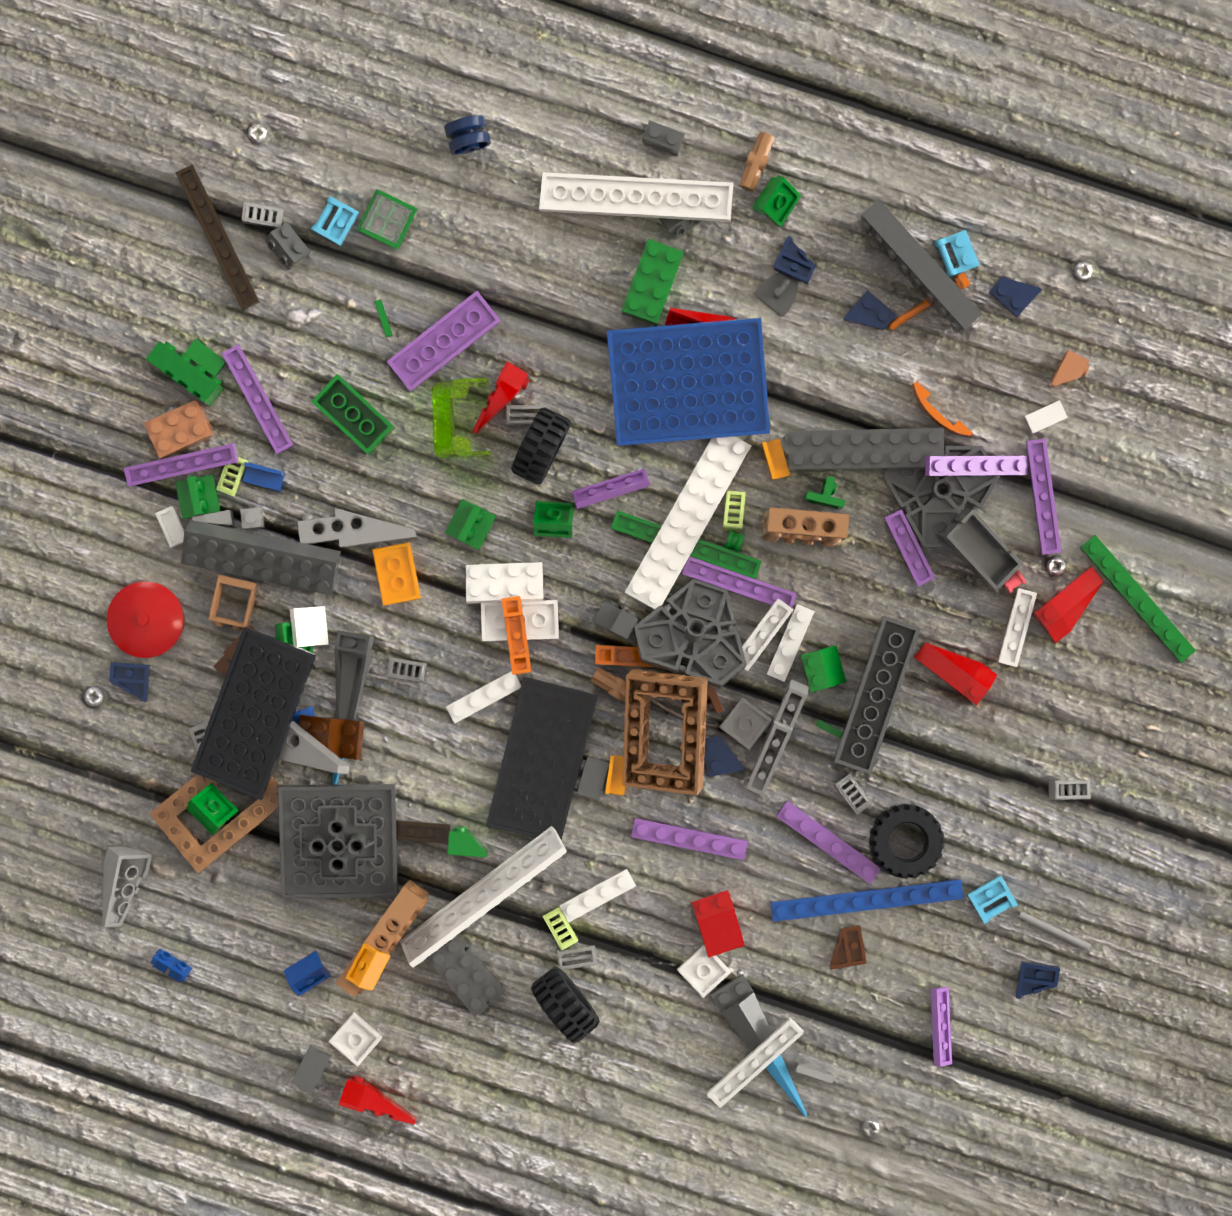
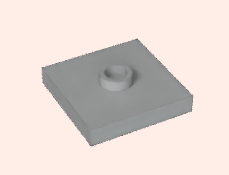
(745, 723)

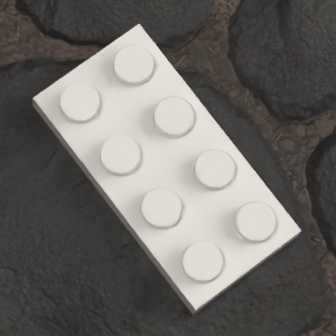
(496, 581)
(539, 619)

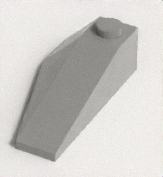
(121, 877)

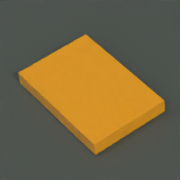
(396, 573)

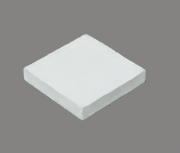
(309, 626)
(703, 972)
(355, 1039)

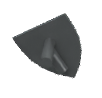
(778, 292)

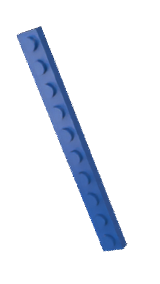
(866, 900)

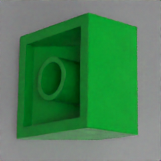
(822, 668)
(465, 843)

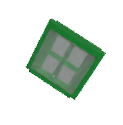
(387, 219)

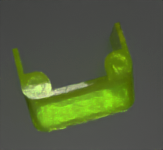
(445, 443)

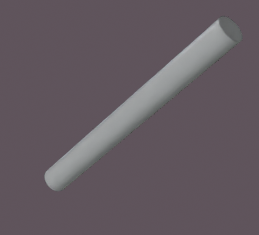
(1053, 930)

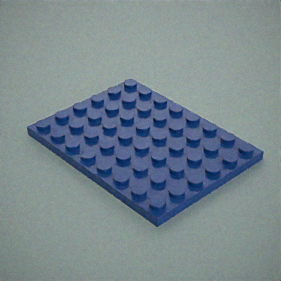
(688, 381)

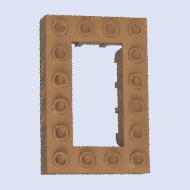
(819, 526)
(636, 768)
(188, 844)
(403, 912)

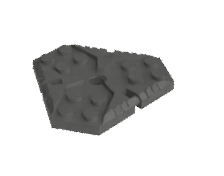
(938, 510)
(668, 639)

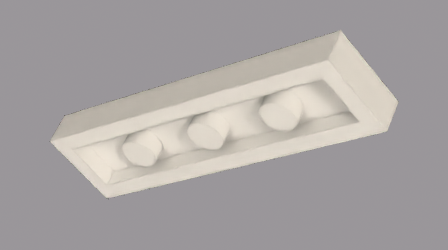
(1017, 627)
(765, 631)
(790, 642)
(483, 697)
(597, 895)

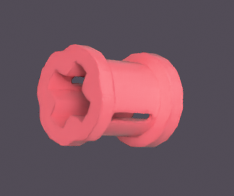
(1014, 581)

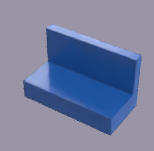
(263, 476)
(306, 973)

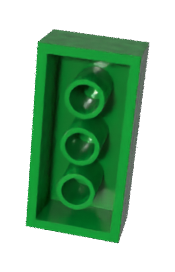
(652, 282)
(353, 414)

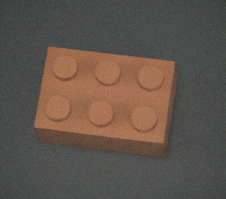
(179, 429)

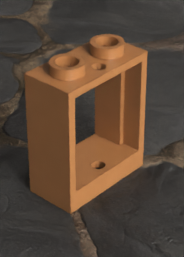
(236, 625)

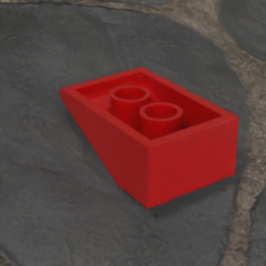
(717, 923)

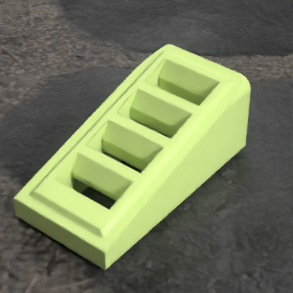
(241, 470)
(735, 527)
(569, 942)

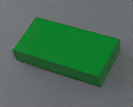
(205, 357)

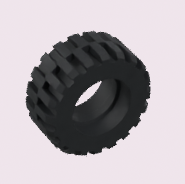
(540, 445)
(932, 841)
(565, 1004)

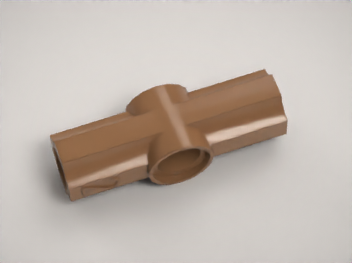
(756, 161)
(613, 685)

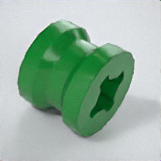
(734, 541)

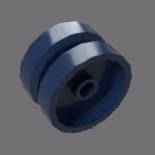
(467, 135)

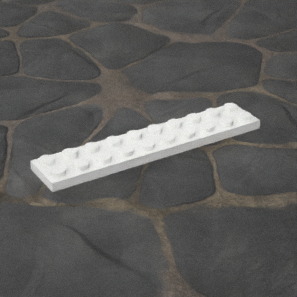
(636, 197)
(687, 520)
(482, 896)

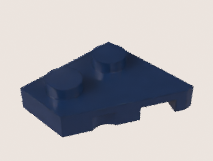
(1035, 978)

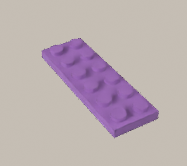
(444, 341)

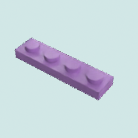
(611, 488)
(909, 548)
(941, 1026)

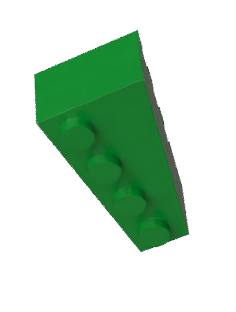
(185, 373)

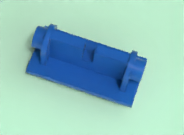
(178, 969)

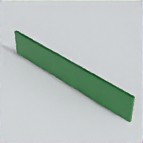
(383, 317)
(828, 728)

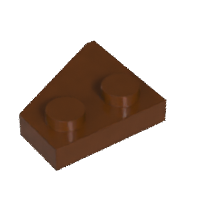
(849, 948)

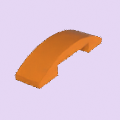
(957, 429)
(516, 635)
(618, 656)

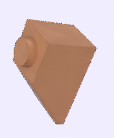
(1070, 369)

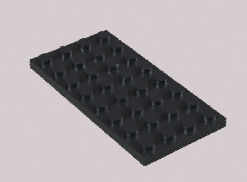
(253, 713)
(541, 758)

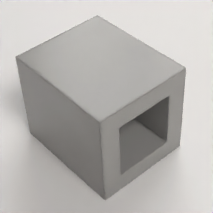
(252, 518)

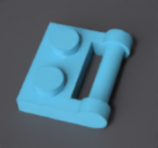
(340, 223)
(962, 251)
(990, 893)

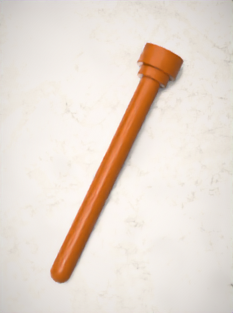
(961, 281)

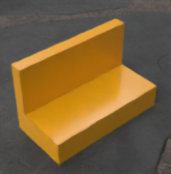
(775, 459)
(615, 776)
(367, 967)

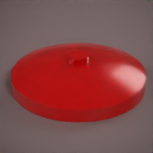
(145, 619)

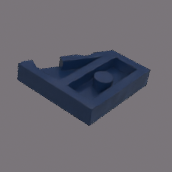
(794, 262)
(1014, 295)
(870, 312)
(131, 678)
(719, 757)

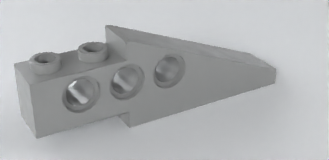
(370, 532)
(777, 737)
(307, 751)

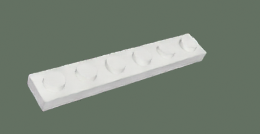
(755, 1062)

